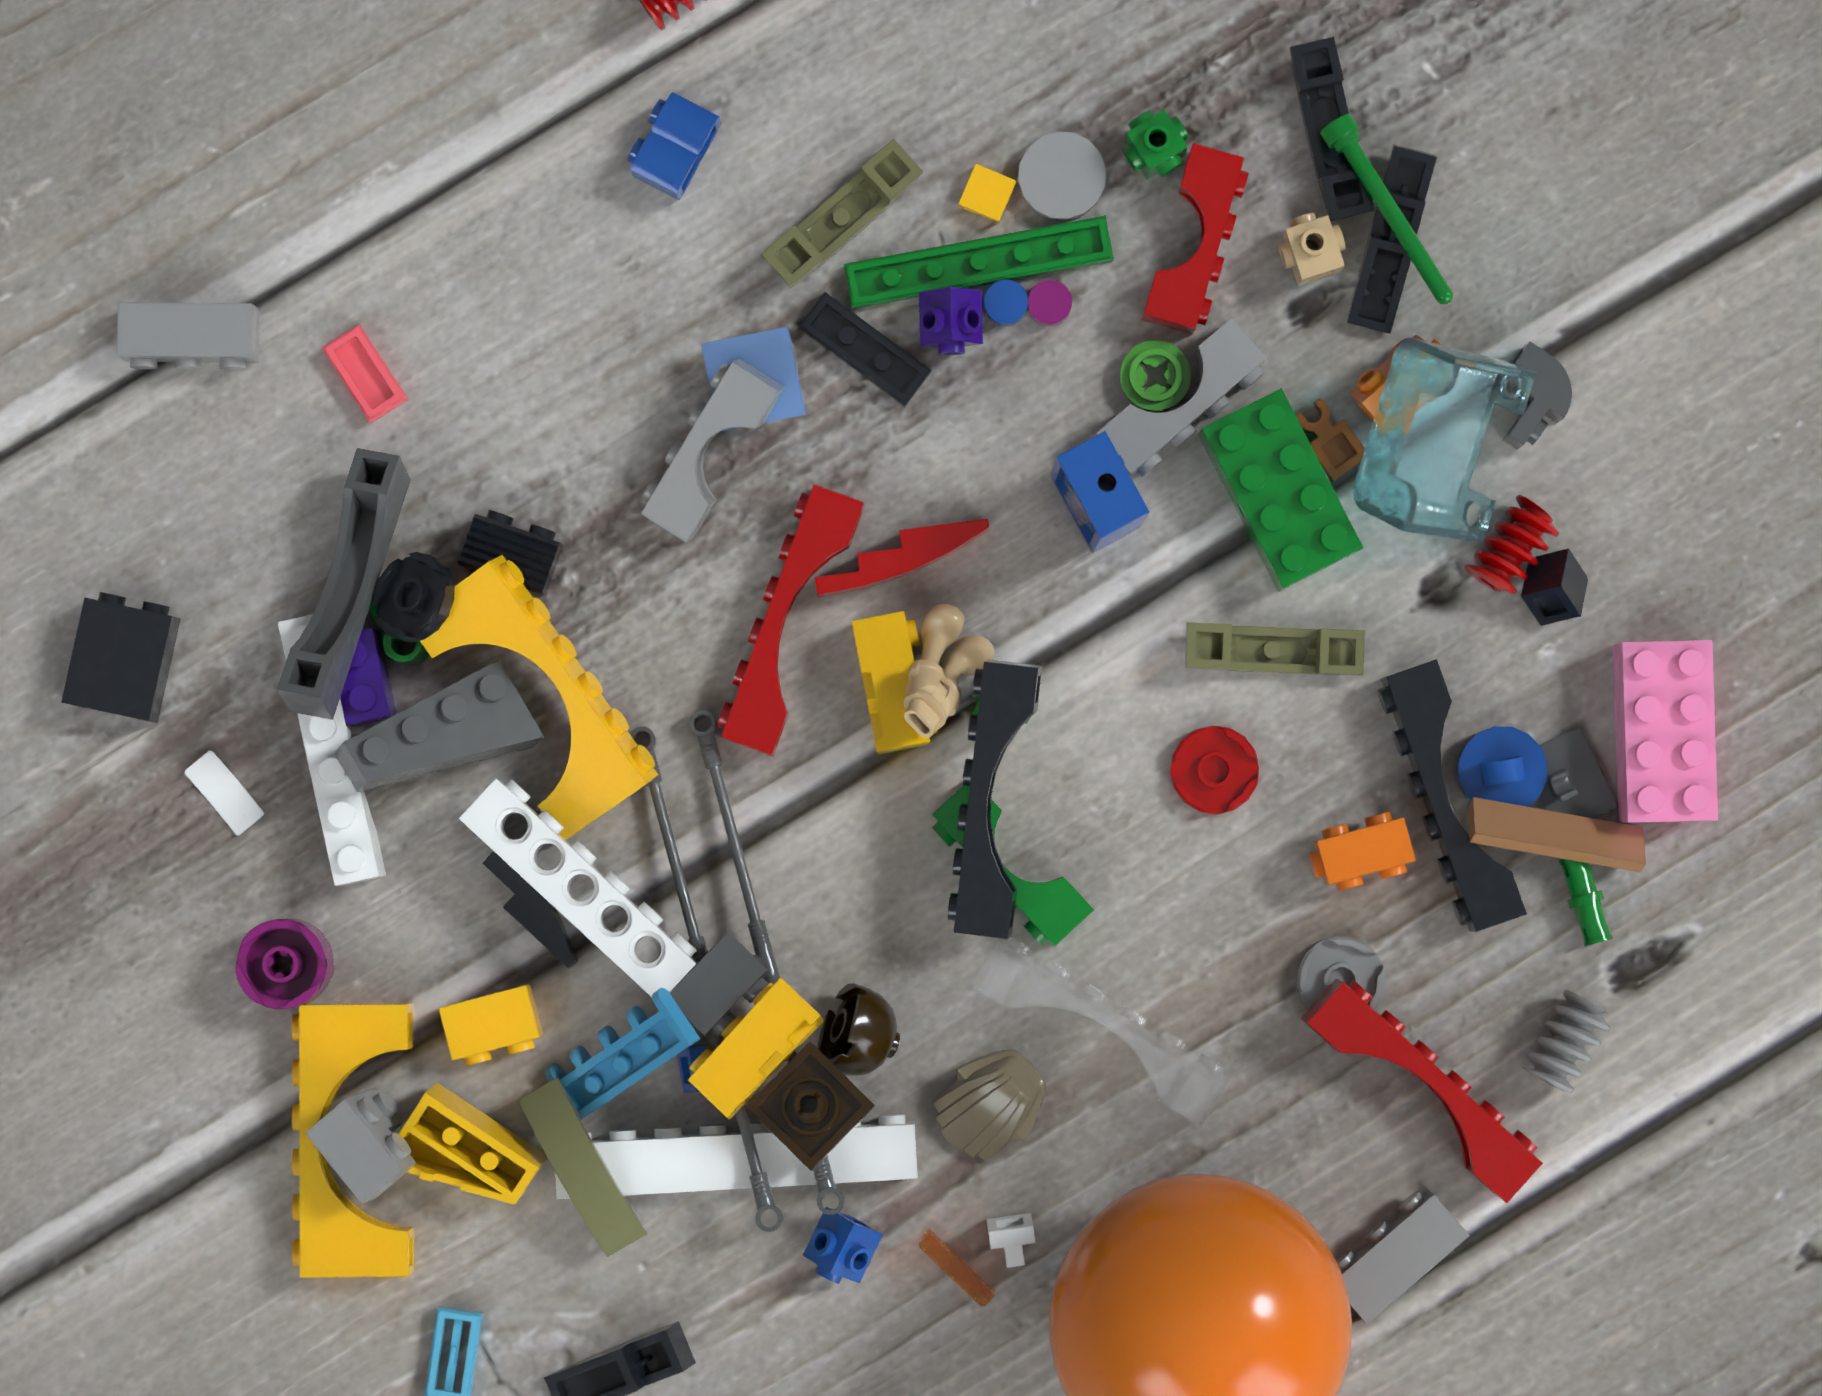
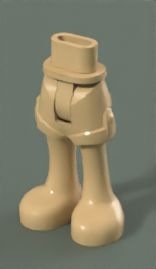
(933, 688)

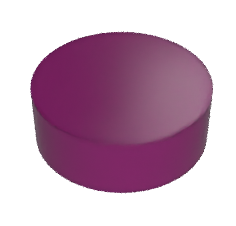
(1049, 302)

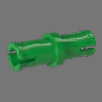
(1586, 901)

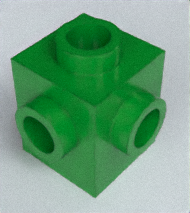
(1152, 159)

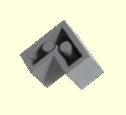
(361, 1144)

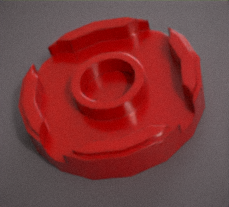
(1214, 770)

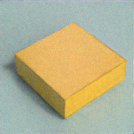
(987, 193)

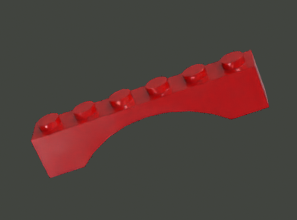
(823, 533)
(1489, 1151)

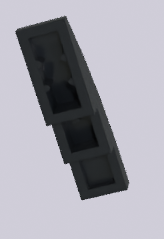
(1384, 258)
(533, 911)

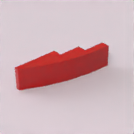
(918, 549)

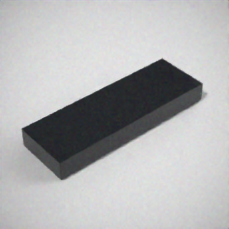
(864, 349)

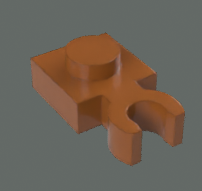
(1335, 445)

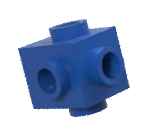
(842, 1247)

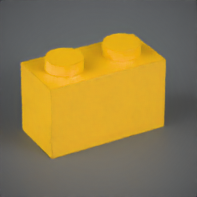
(491, 1023)

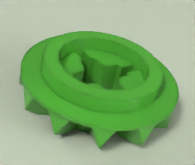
(1153, 354)

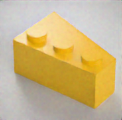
(885, 659)
(754, 1047)
(468, 1148)

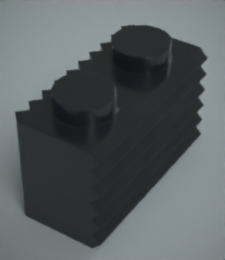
(529, 550)

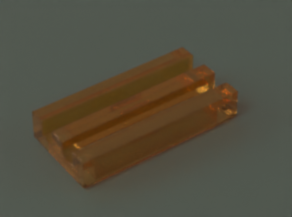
(956, 1268)

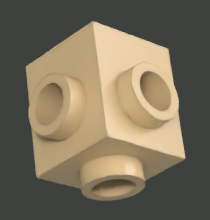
(1307, 263)

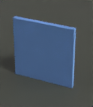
(769, 353)

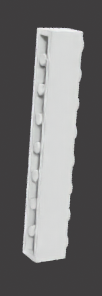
(719, 1159)

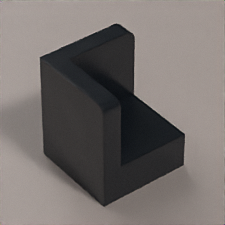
(1555, 587)

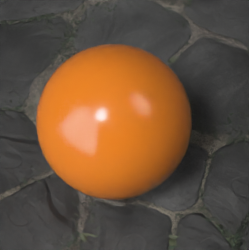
(1200, 1296)

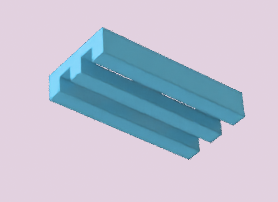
(459, 1317)

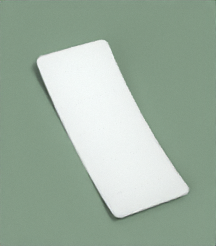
(224, 792)

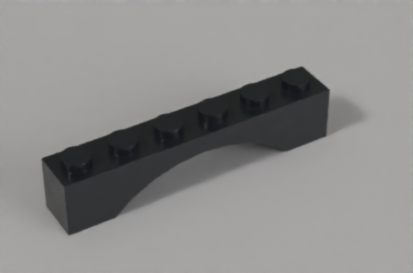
(1483, 886)
(985, 890)

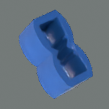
(674, 145)

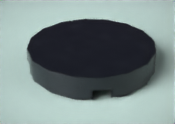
(413, 597)

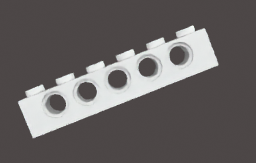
(487, 820)

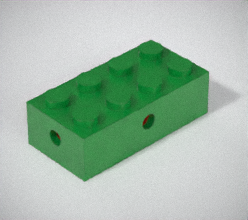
(1280, 490)

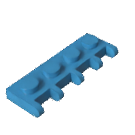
(625, 1058)

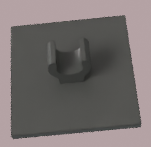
(1574, 778)

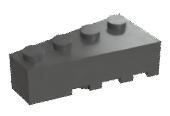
(450, 728)

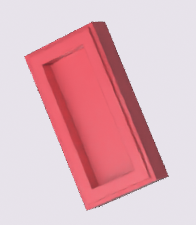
(365, 373)

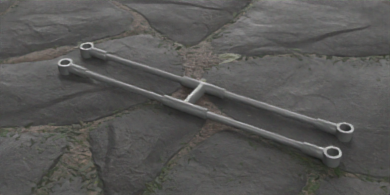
(759, 937)

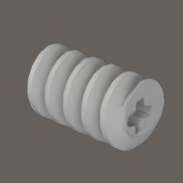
(1567, 1041)

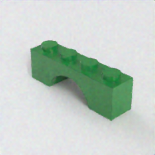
(1050, 906)

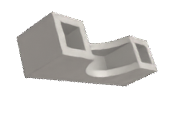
(1224, 362)
(682, 496)

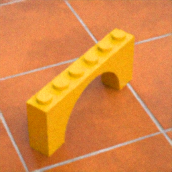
(603, 756)
(334, 1232)

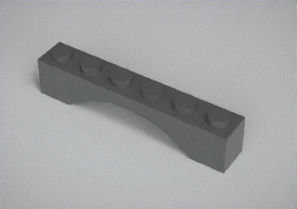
(325, 650)

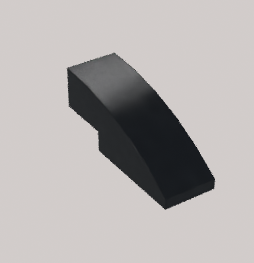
(626, 1366)

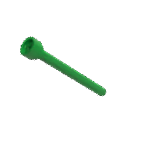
(1344, 137)

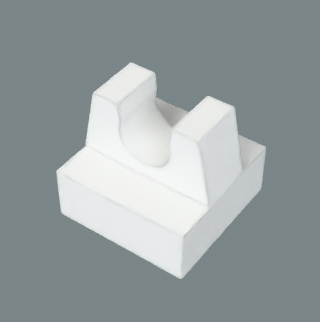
(1011, 1234)

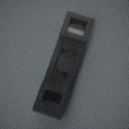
(1322, 101)

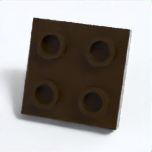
(810, 1106)

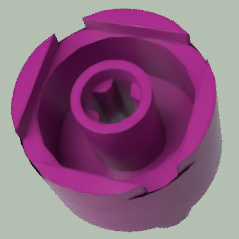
(260, 955)

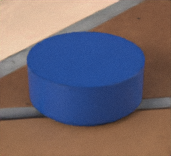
(1005, 302)

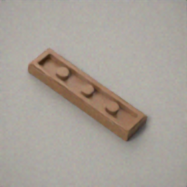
(1556, 834)

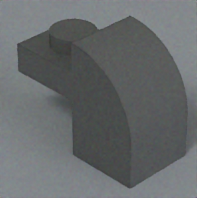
(1548, 397)

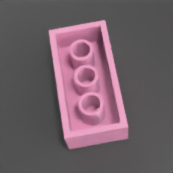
(1665, 731)

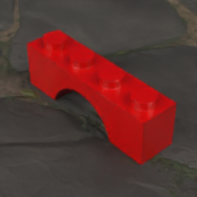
(1209, 186)

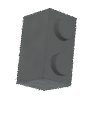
(719, 986)

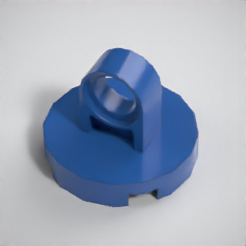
(1502, 766)

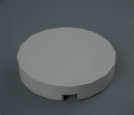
(1061, 176)
(1342, 960)

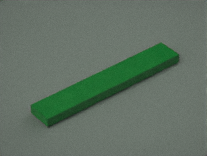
(979, 262)

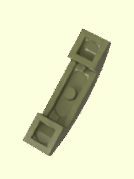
(843, 215)
(1274, 649)
(581, 1167)

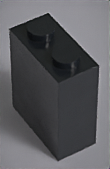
(121, 657)

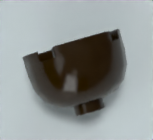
(860, 1032)

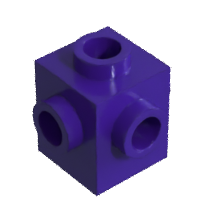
(950, 319)

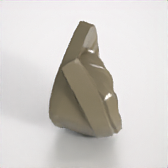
(991, 1103)

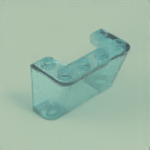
(1431, 436)

